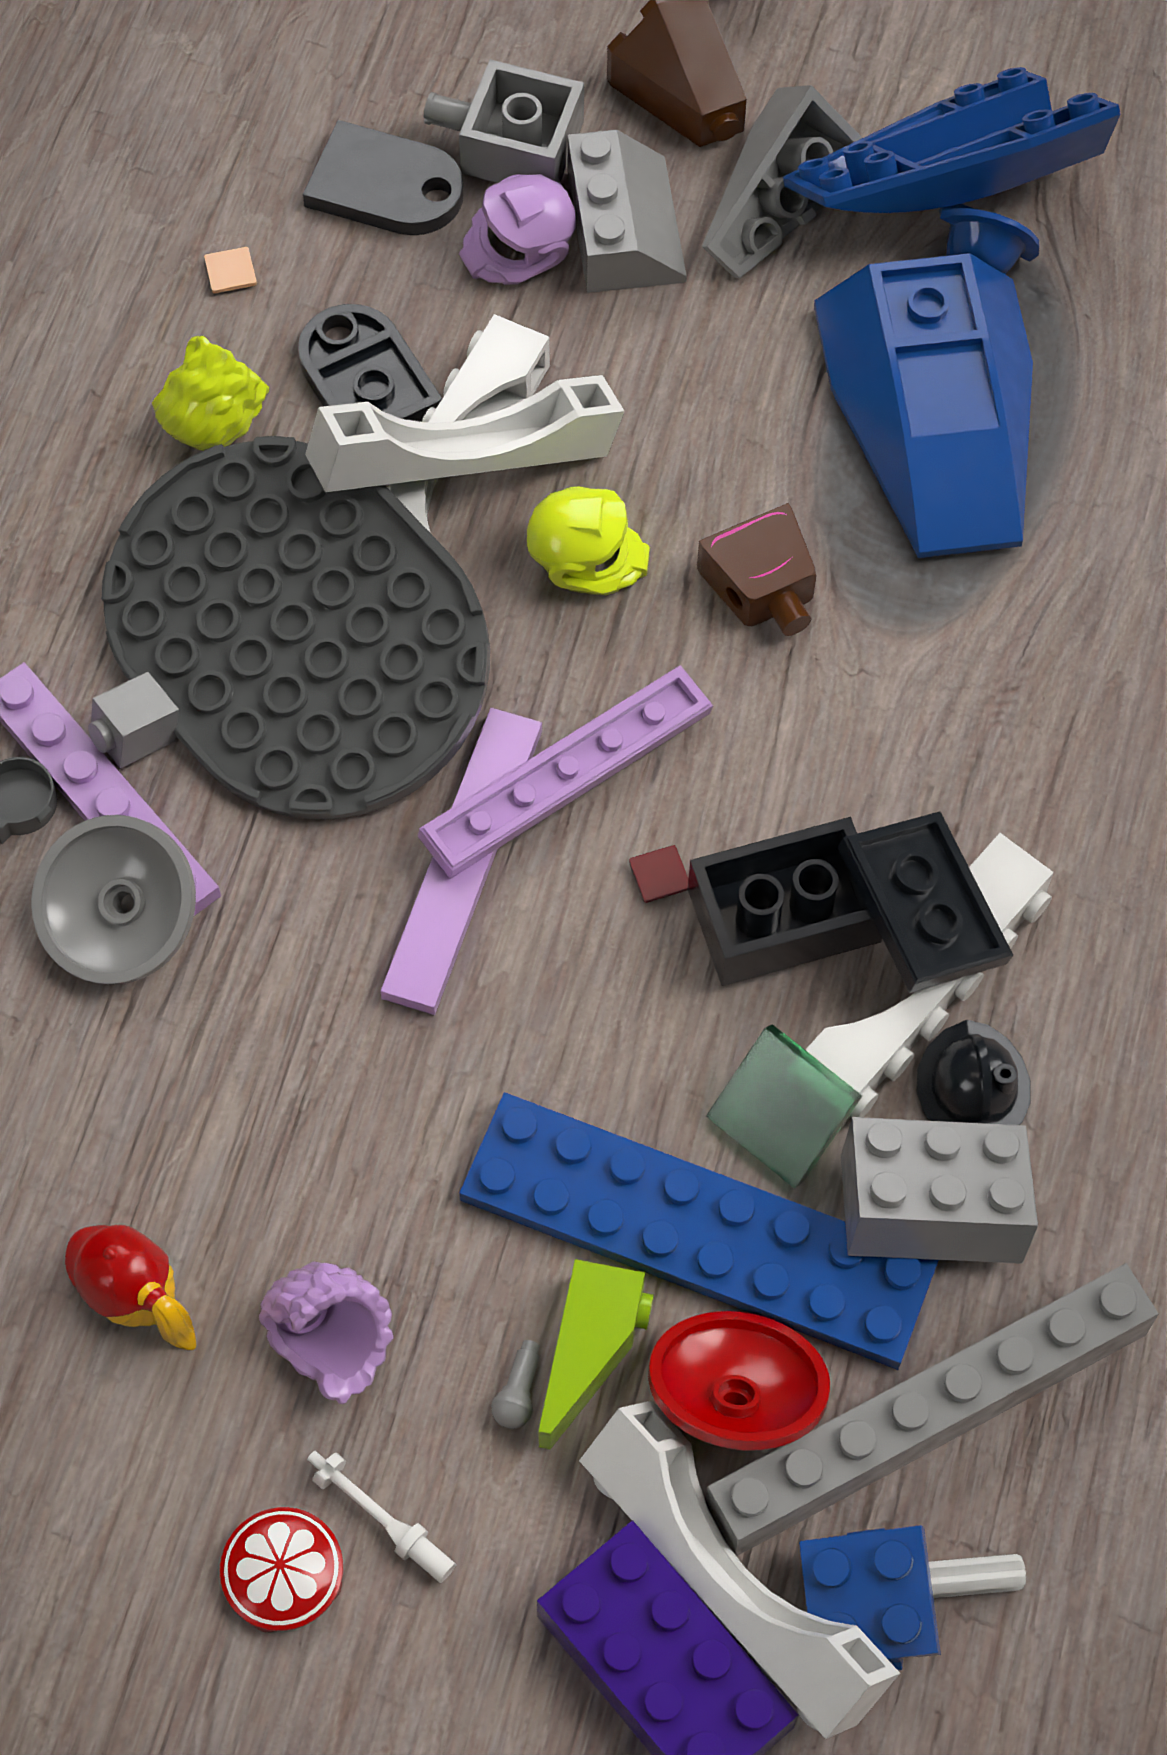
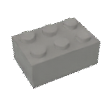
(938, 1190)

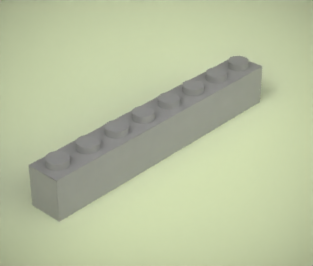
(929, 1409)

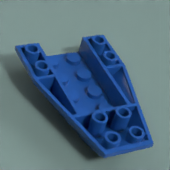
(961, 148)
(937, 394)

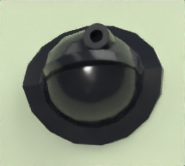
(973, 1077)

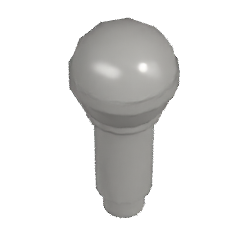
(513, 1403)

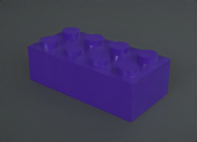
(662, 1654)

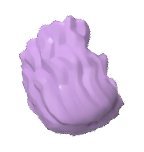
(328, 1327)

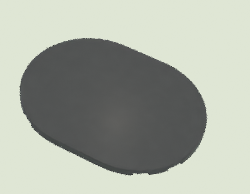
(297, 629)

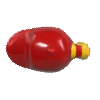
(128, 1281)

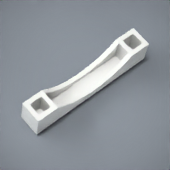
(499, 371)
(368, 448)
(881, 1044)
(818, 1663)

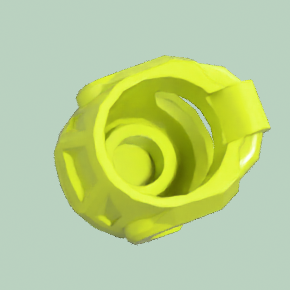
(584, 529)

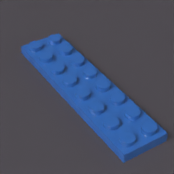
(694, 1229)

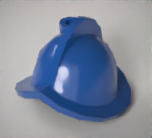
(988, 236)

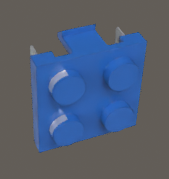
(877, 1584)

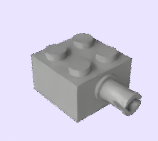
(513, 122)

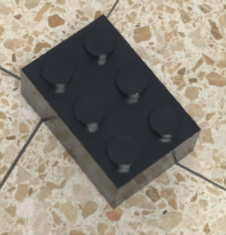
(779, 903)

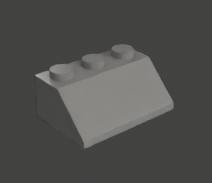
(623, 212)

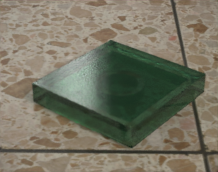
(784, 1105)

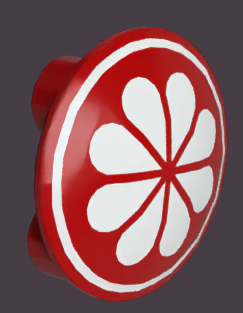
(281, 1569)

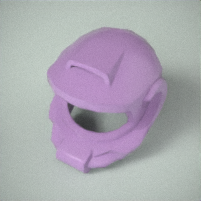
(527, 215)

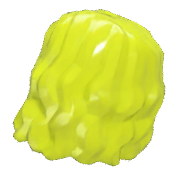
(209, 397)

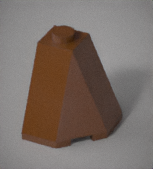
(680, 71)

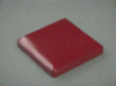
(659, 873)

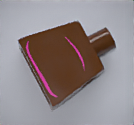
(762, 570)

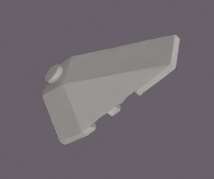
(756, 204)

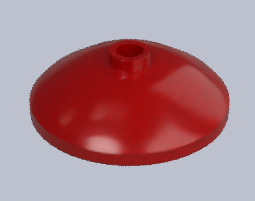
(739, 1380)

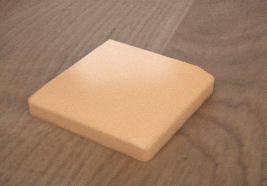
(230, 270)

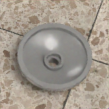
(82, 891)

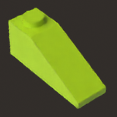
(594, 1337)

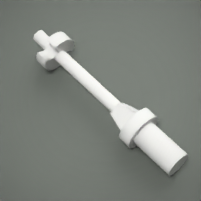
(409, 1540)

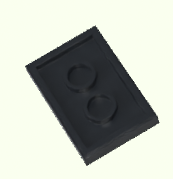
(925, 901)

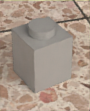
(133, 720)

